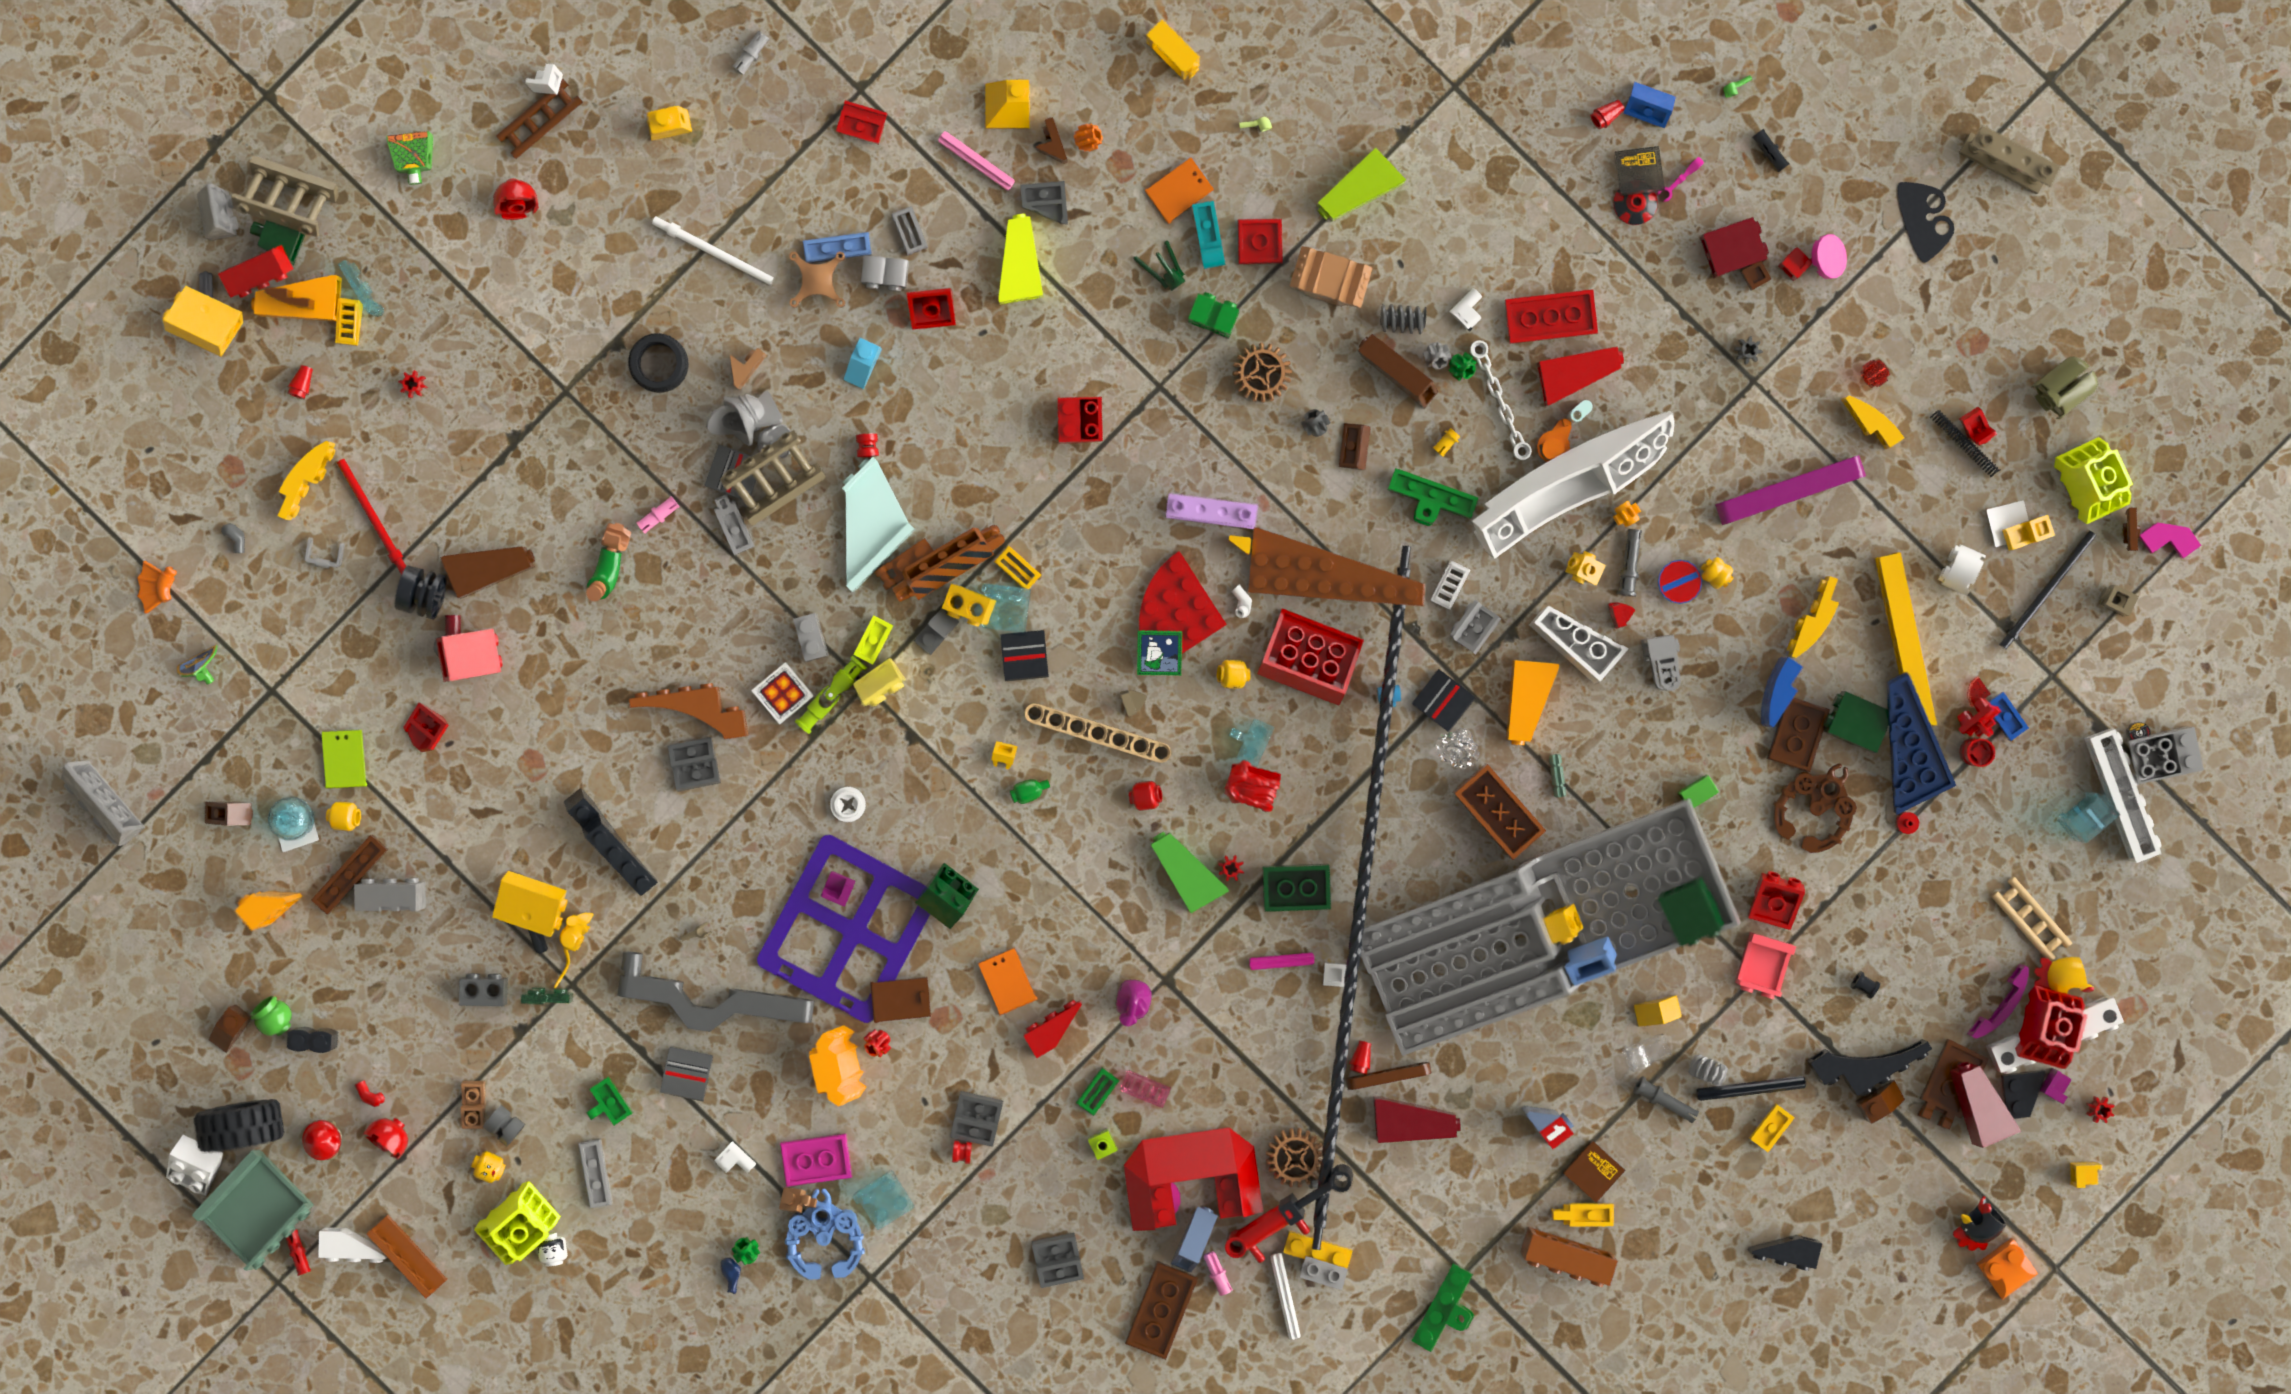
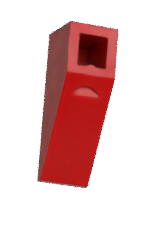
(1047, 1035)

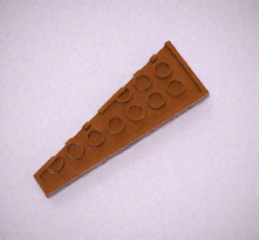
(1303, 570)

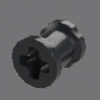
(1865, 985)

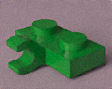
(609, 1101)

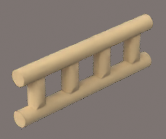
(2031, 905)

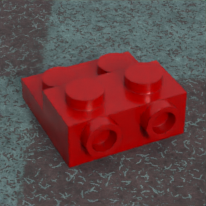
(1776, 900)

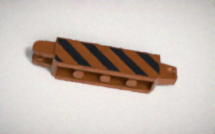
(948, 562)

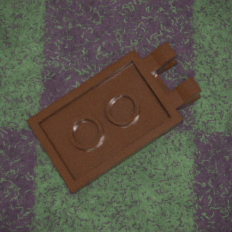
(1940, 1090)

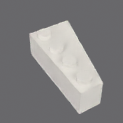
(1579, 644)

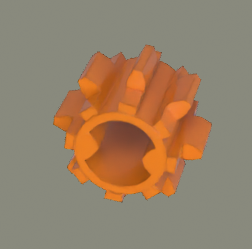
(1088, 137)

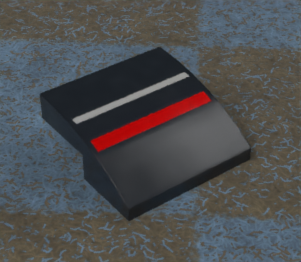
(1024, 655)
(1443, 700)

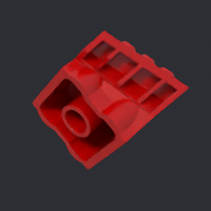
(2051, 1027)

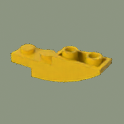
(307, 470)
(1811, 627)

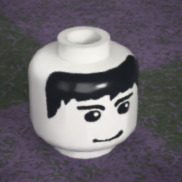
(552, 1250)

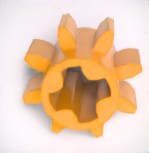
(1626, 514)

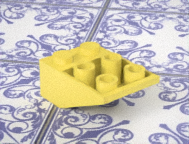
(879, 682)

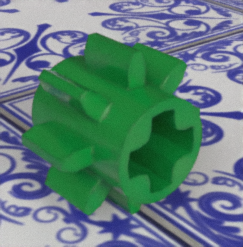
(1462, 366)
(745, 1250)

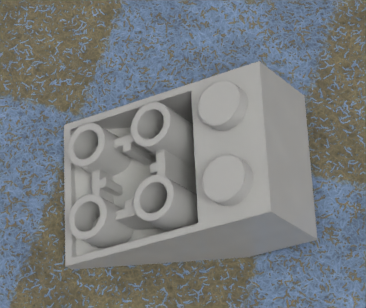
(217, 213)
(2166, 754)

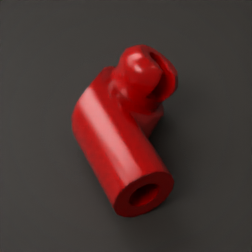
(367, 1096)

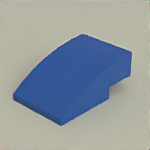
(1779, 690)

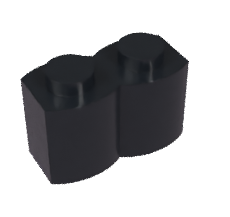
(314, 1040)

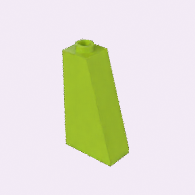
(1365, 183)

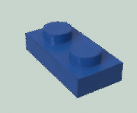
(2009, 718)

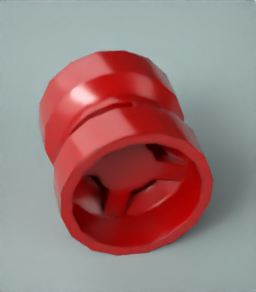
(867, 440)

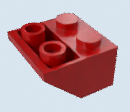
(1080, 420)

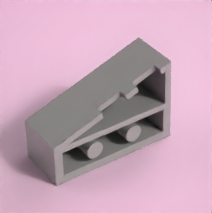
(390, 895)

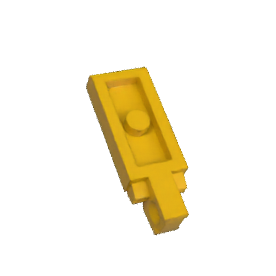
(1585, 1214)

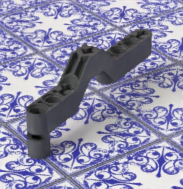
(702, 1017)

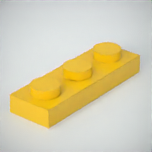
(1301, 1246)

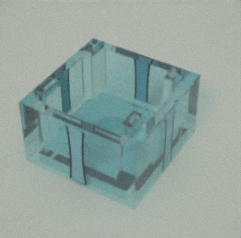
(2088, 817)

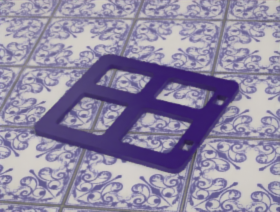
(853, 930)

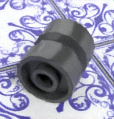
(504, 1125)

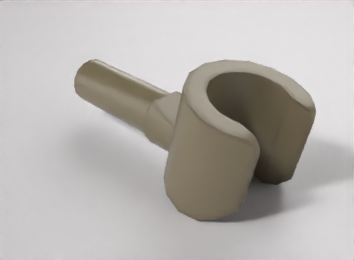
(699, 932)

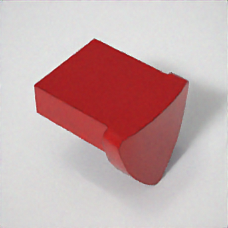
(1620, 613)

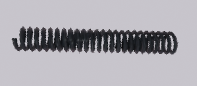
(1965, 439)

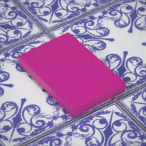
(816, 1160)

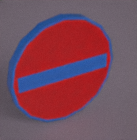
(1680, 581)

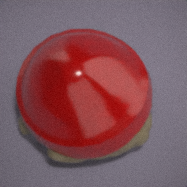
(322, 1140)

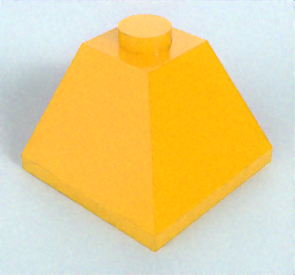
(1007, 104)

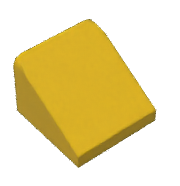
(1242, 543)

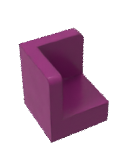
(838, 888)
(2056, 1085)

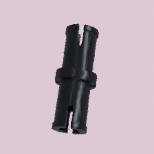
(1770, 150)

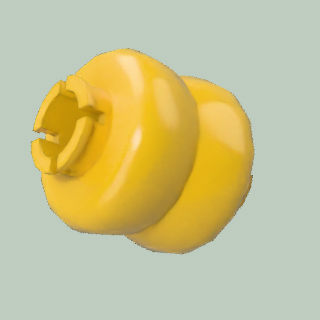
(1717, 573)

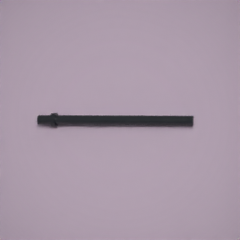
(2047, 590)

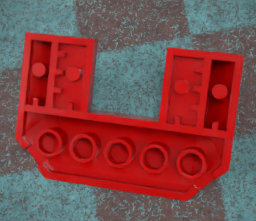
(1189, 1157)

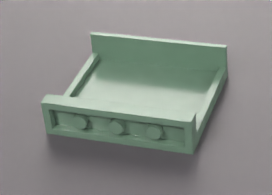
(254, 1209)

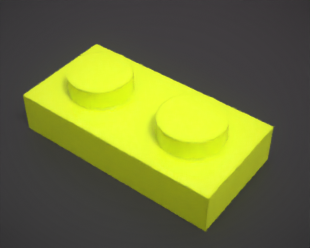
(873, 640)

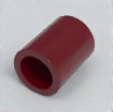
(452, 624)

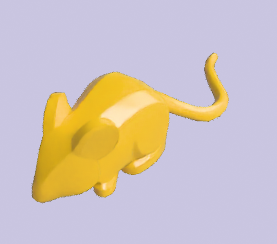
(572, 936)

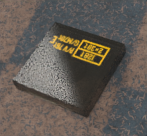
(1639, 170)

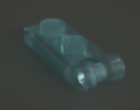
(361, 288)

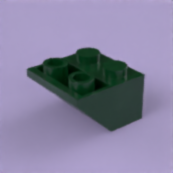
(947, 896)

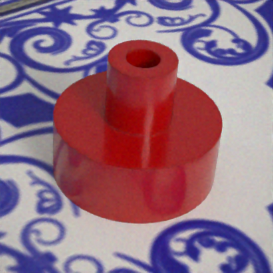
(1902, 822)

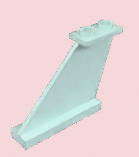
(873, 522)

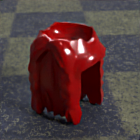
(1252, 786)

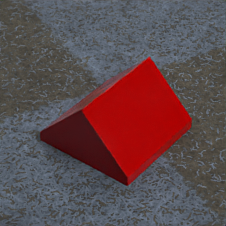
(931, 308)

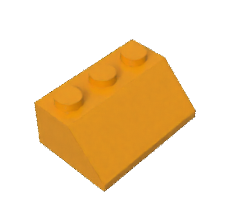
(265, 908)

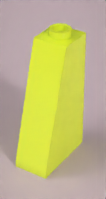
(1020, 265)

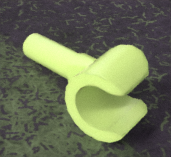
(1263, 123)

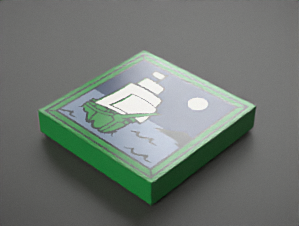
(1159, 653)

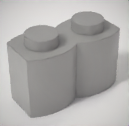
(885, 272)

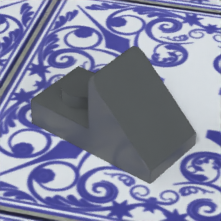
(936, 631)

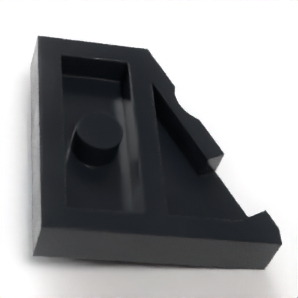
(2021, 1092)

